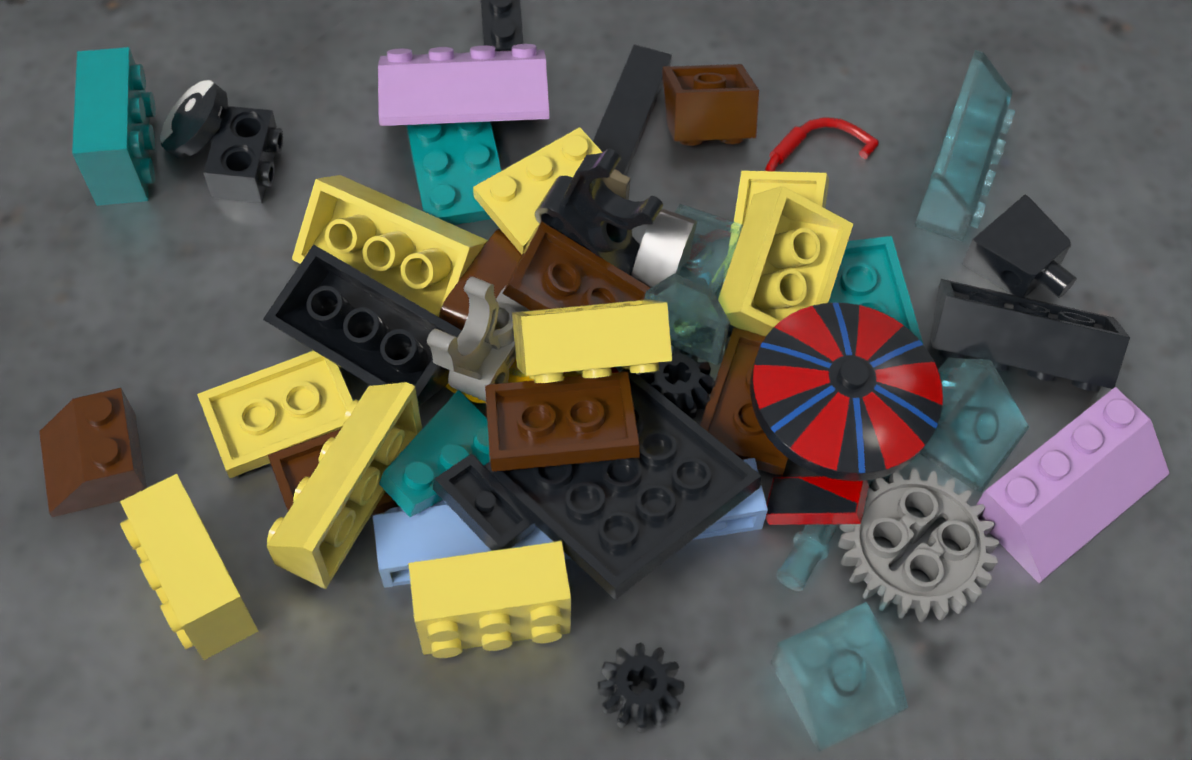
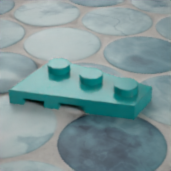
(442, 443)

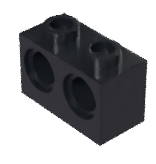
(243, 154)

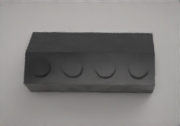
(360, 324)
(1028, 335)

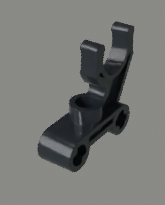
(594, 214)

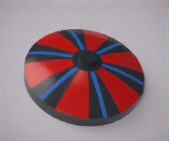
(846, 391)

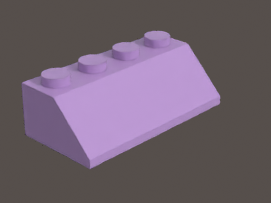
(462, 86)
(1075, 484)

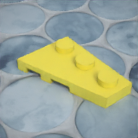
(519, 189)

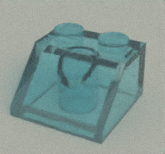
(976, 422)
(840, 676)

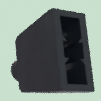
(1022, 251)

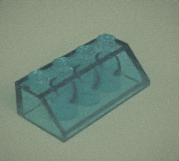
(966, 153)

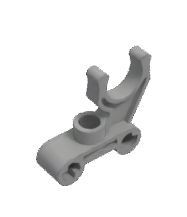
(485, 344)

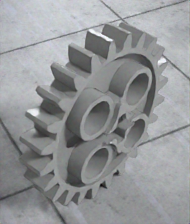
(952, 573)

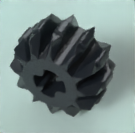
(683, 382)
(651, 702)

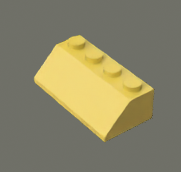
(387, 240)
(345, 485)

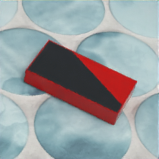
(815, 501)

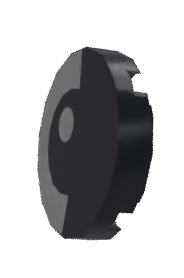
(193, 119)

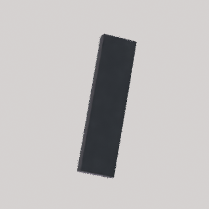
(632, 104)

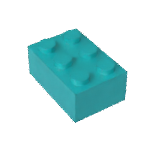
(113, 126)

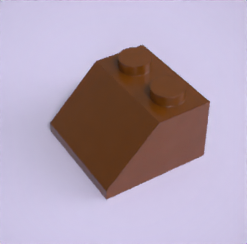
(710, 103)
(92, 453)

